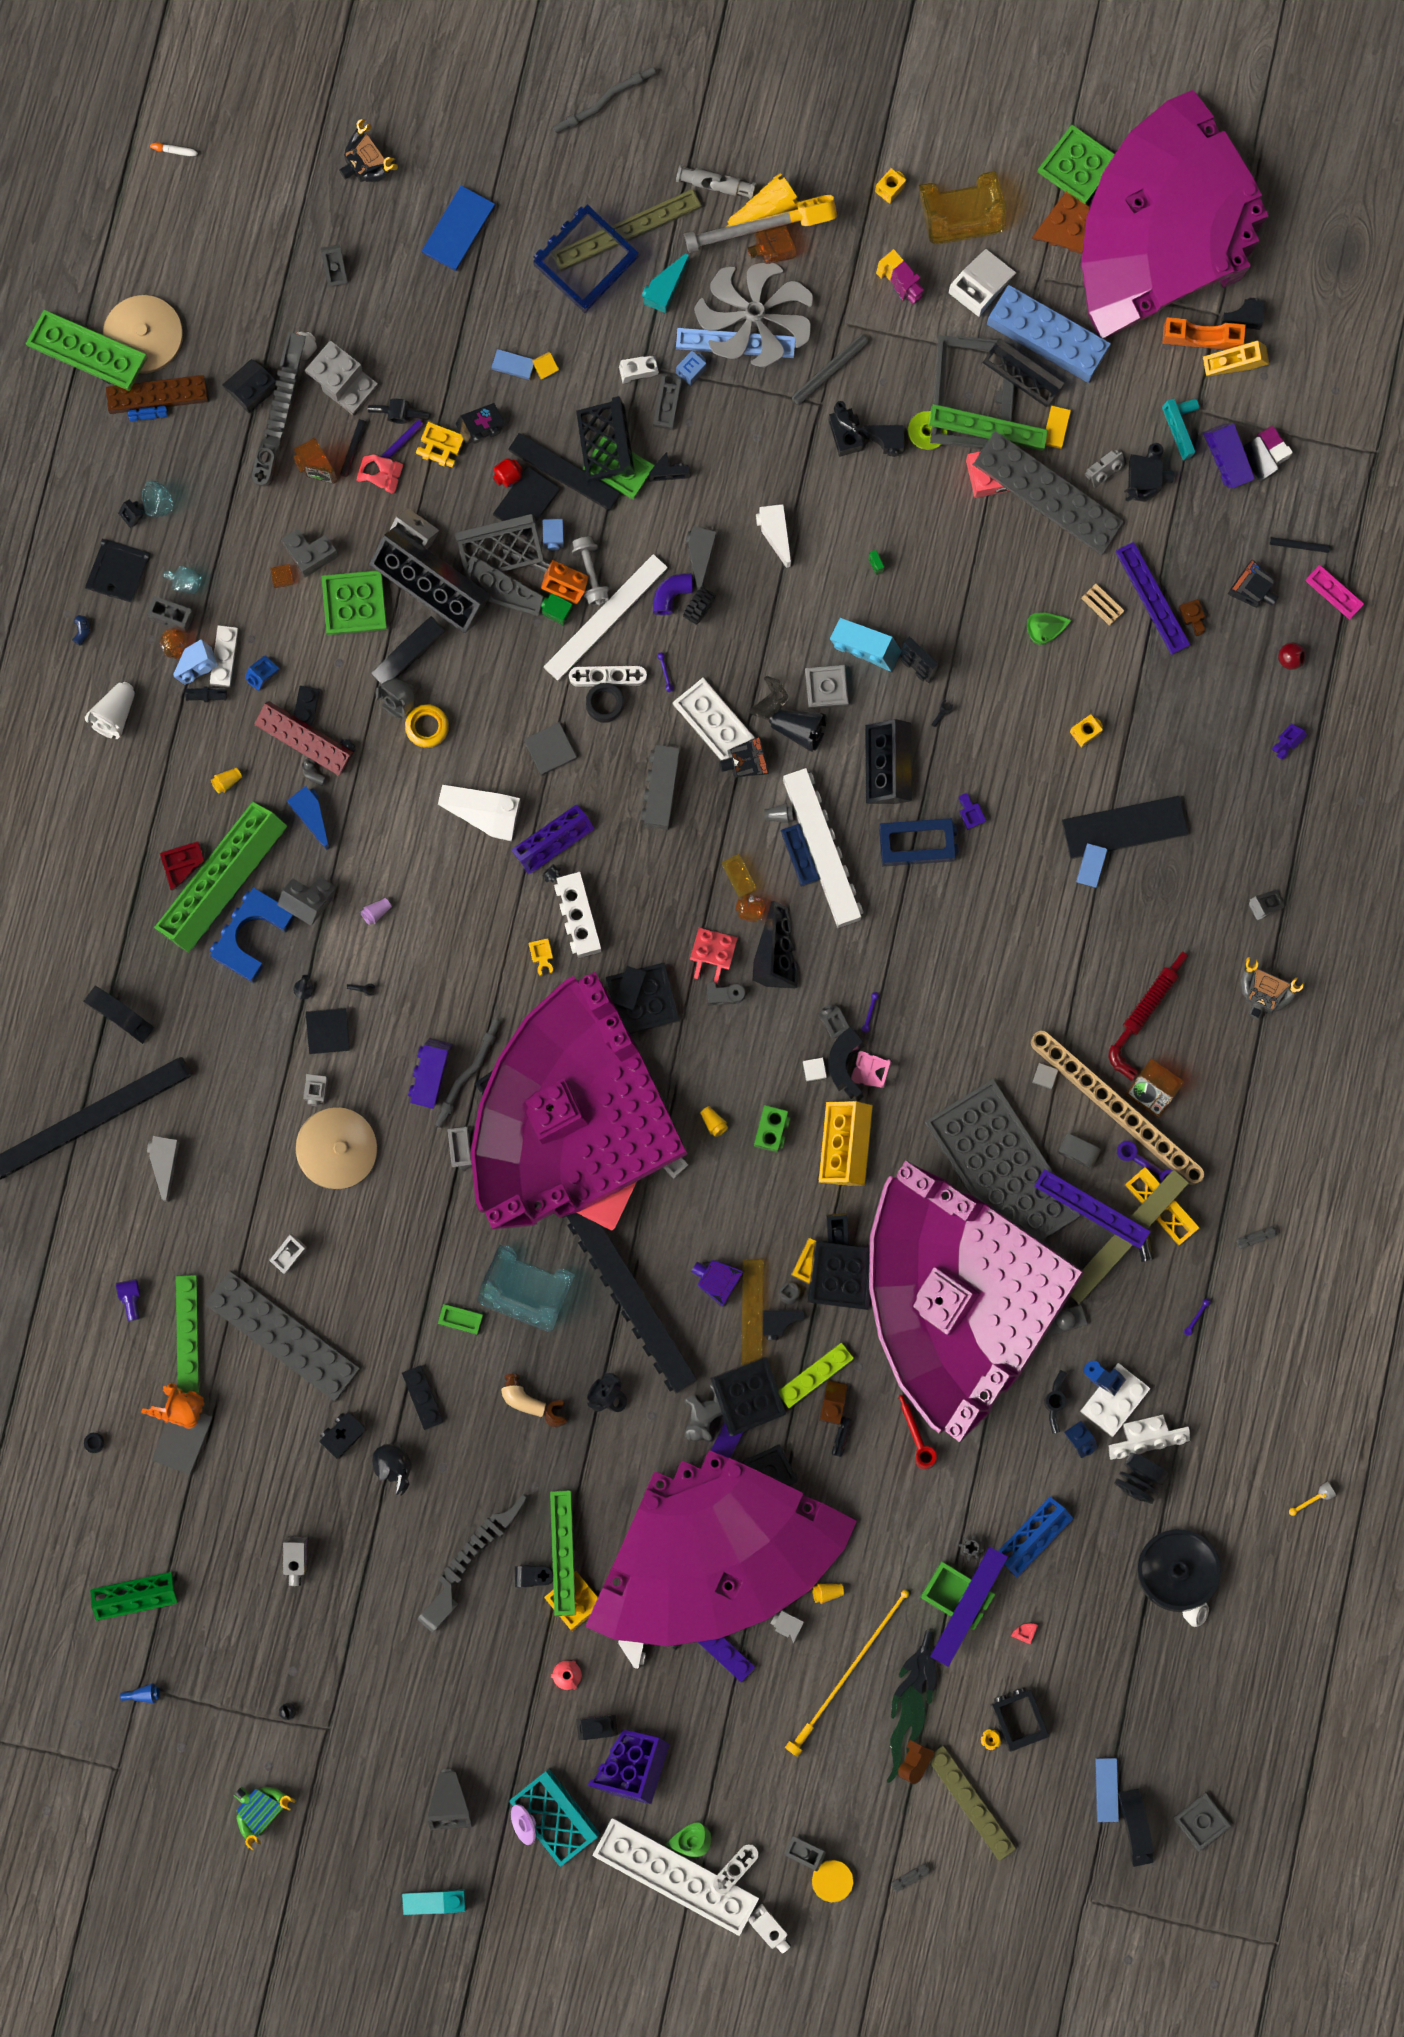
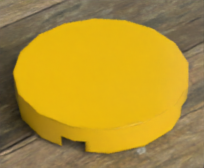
(832, 1881)

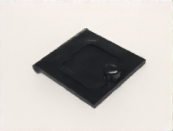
(119, 567)

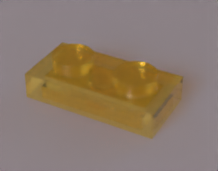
(738, 876)

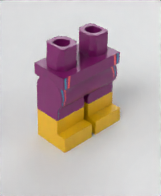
(901, 276)

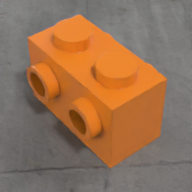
(564, 582)

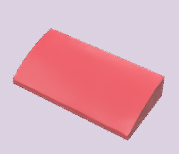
(608, 1210)

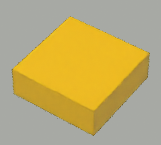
(545, 365)

